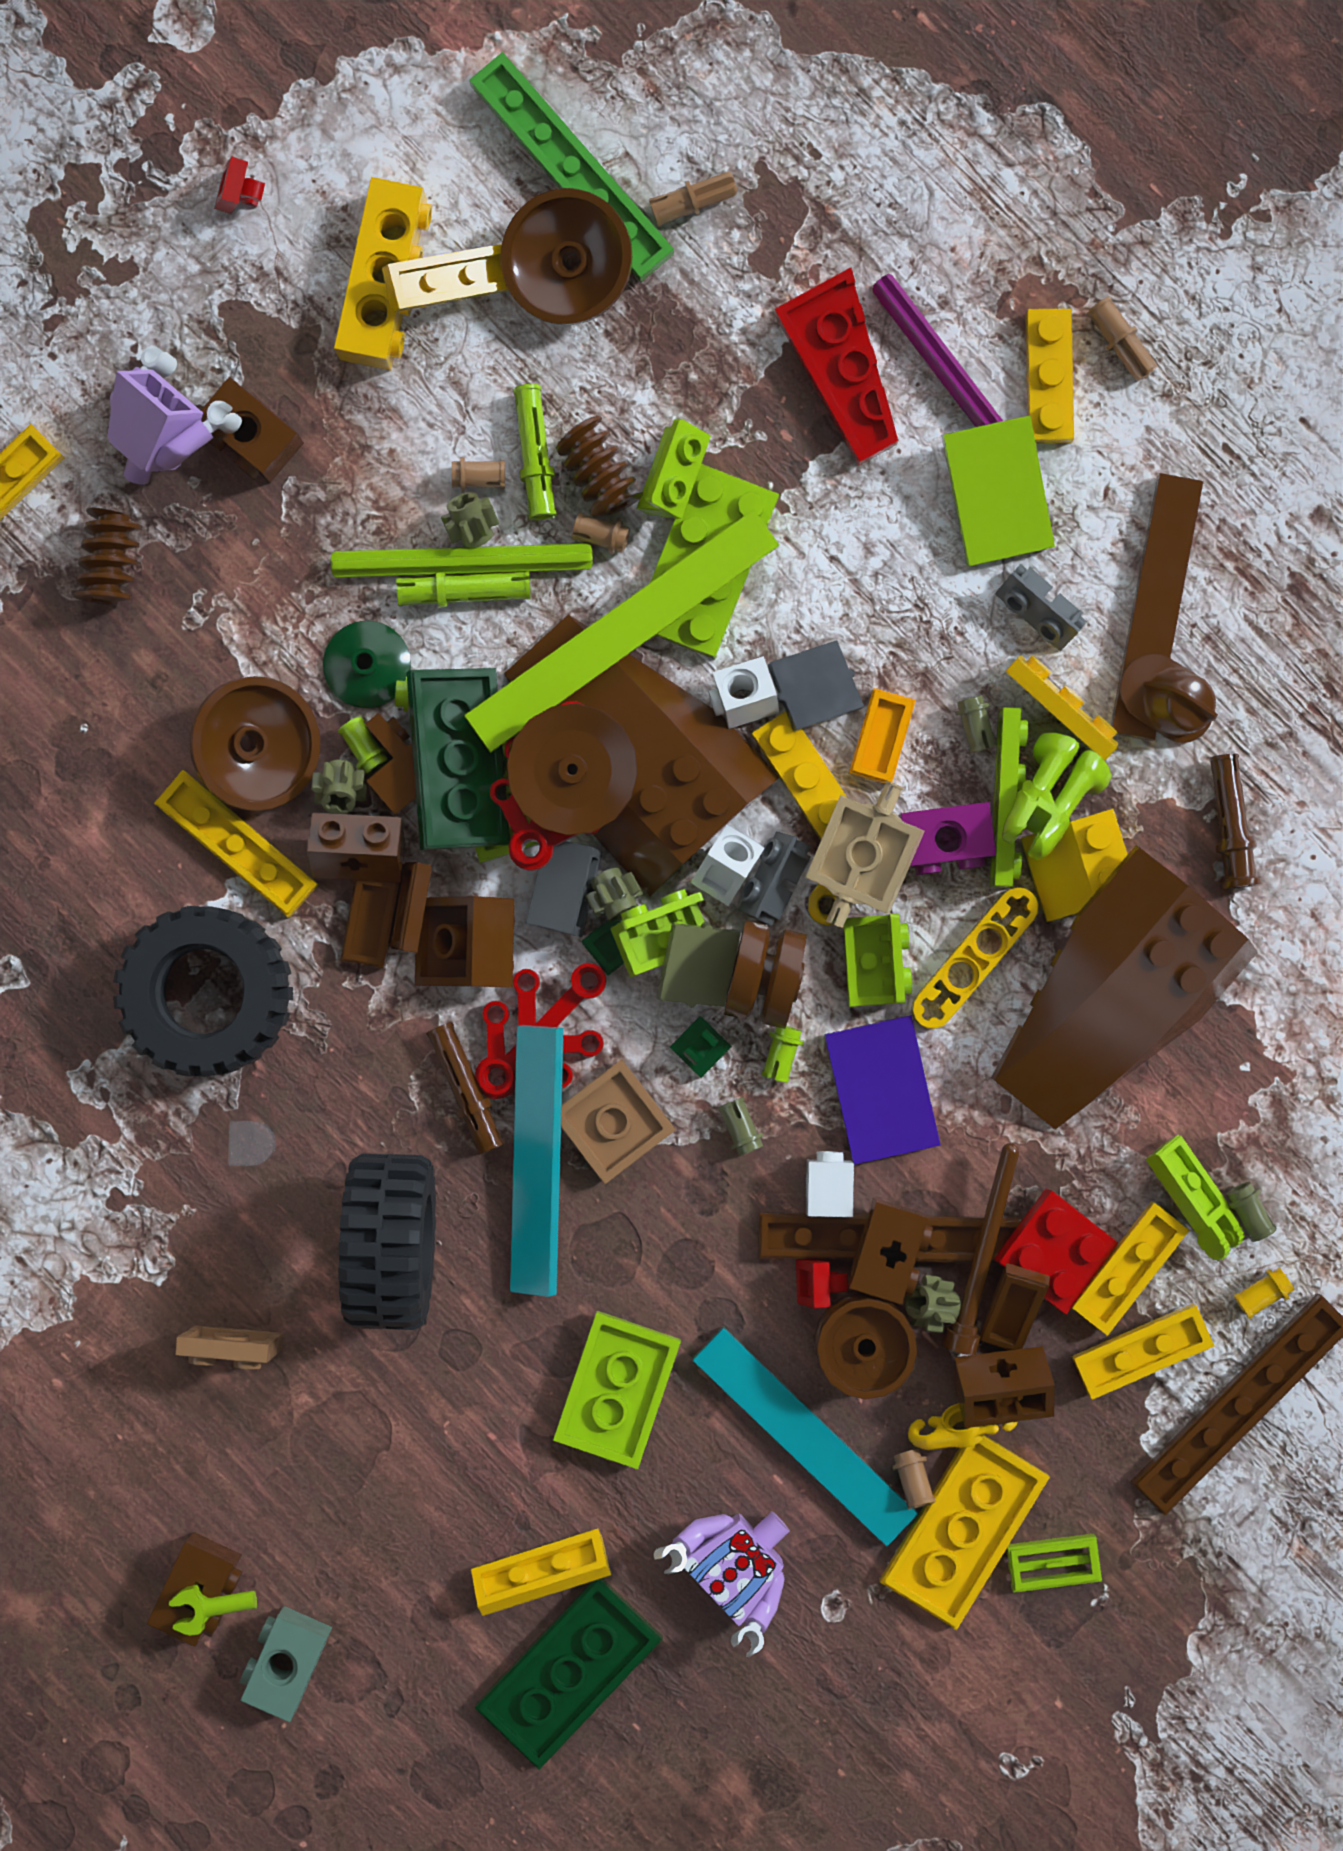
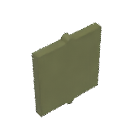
(698, 965)

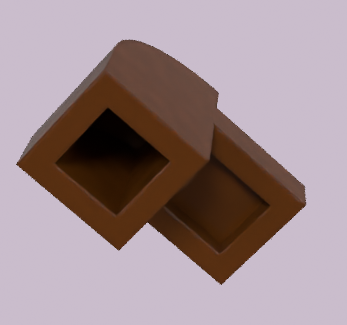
(396, 779)

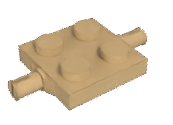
(865, 854)

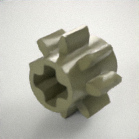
(470, 520)
(339, 787)
(613, 894)
(933, 1304)

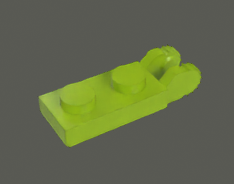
(1196, 1197)

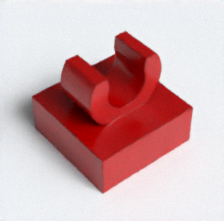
(237, 188)
(816, 1283)

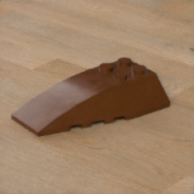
(688, 763)
(1126, 985)

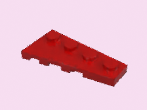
(836, 352)

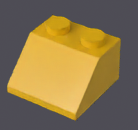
(1077, 864)

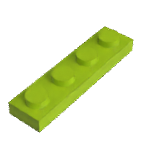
(1009, 777)

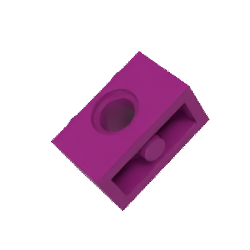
(973, 830)

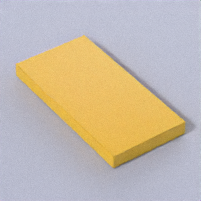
(965, 1530)

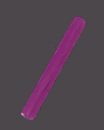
(934, 352)

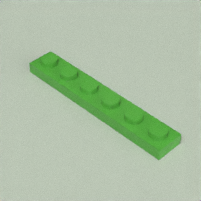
(564, 155)

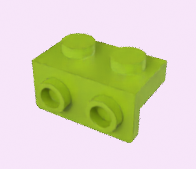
(674, 470)
(645, 933)
(875, 960)

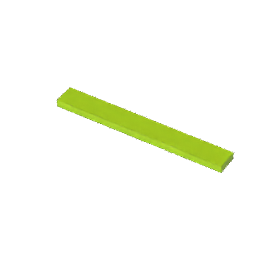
(622, 630)

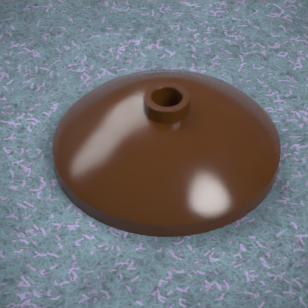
(542, 239)
(281, 748)

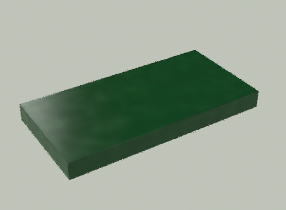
(452, 762)
(568, 1672)

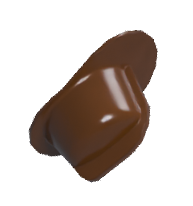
(1168, 698)

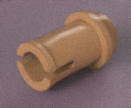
(478, 474)
(601, 533)
(914, 1478)

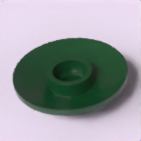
(378, 683)

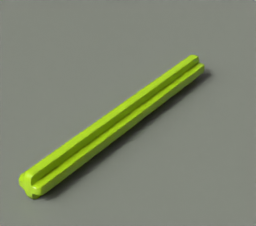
(461, 560)

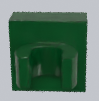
(700, 1046)

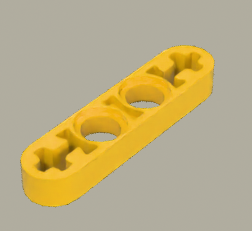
(979, 962)

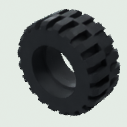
(144, 984)
(387, 1241)

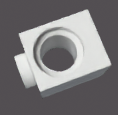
(748, 676)
(727, 865)
(829, 1185)

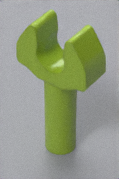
(207, 1607)

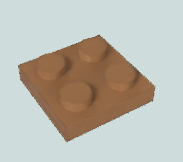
(614, 1121)
(243, 1346)

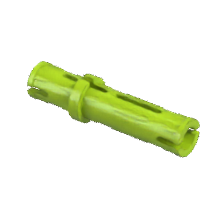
(534, 450)
(468, 588)

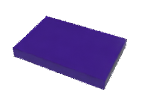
(882, 1089)

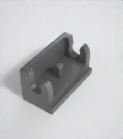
(561, 889)

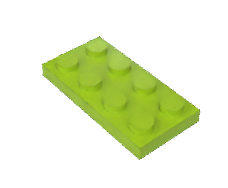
(711, 508)

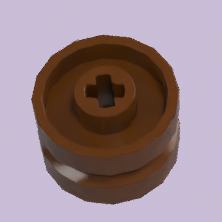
(772, 976)
(858, 1371)

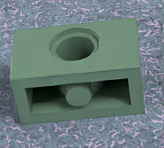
(281, 1690)

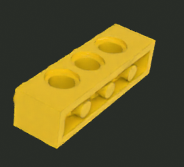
(386, 206)

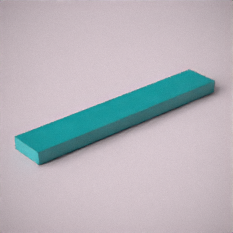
(536, 1160)
(804, 1436)

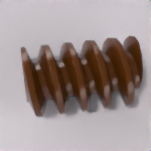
(596, 469)
(107, 557)

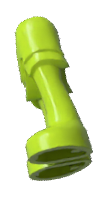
(1034, 802)

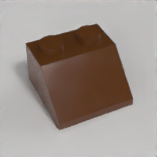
(466, 942)

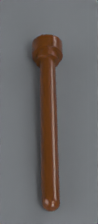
(962, 1334)

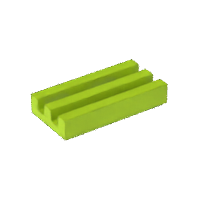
(1052, 1545)

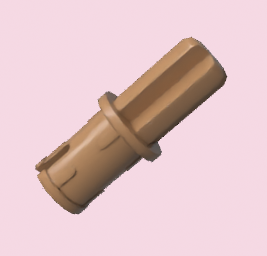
(692, 198)
(1122, 338)

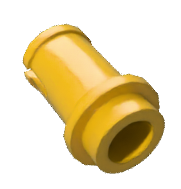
(1264, 1292)

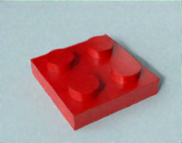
(1059, 1244)

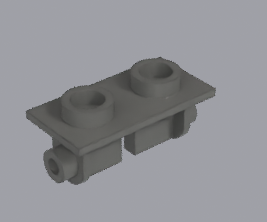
(1054, 621)
(780, 859)

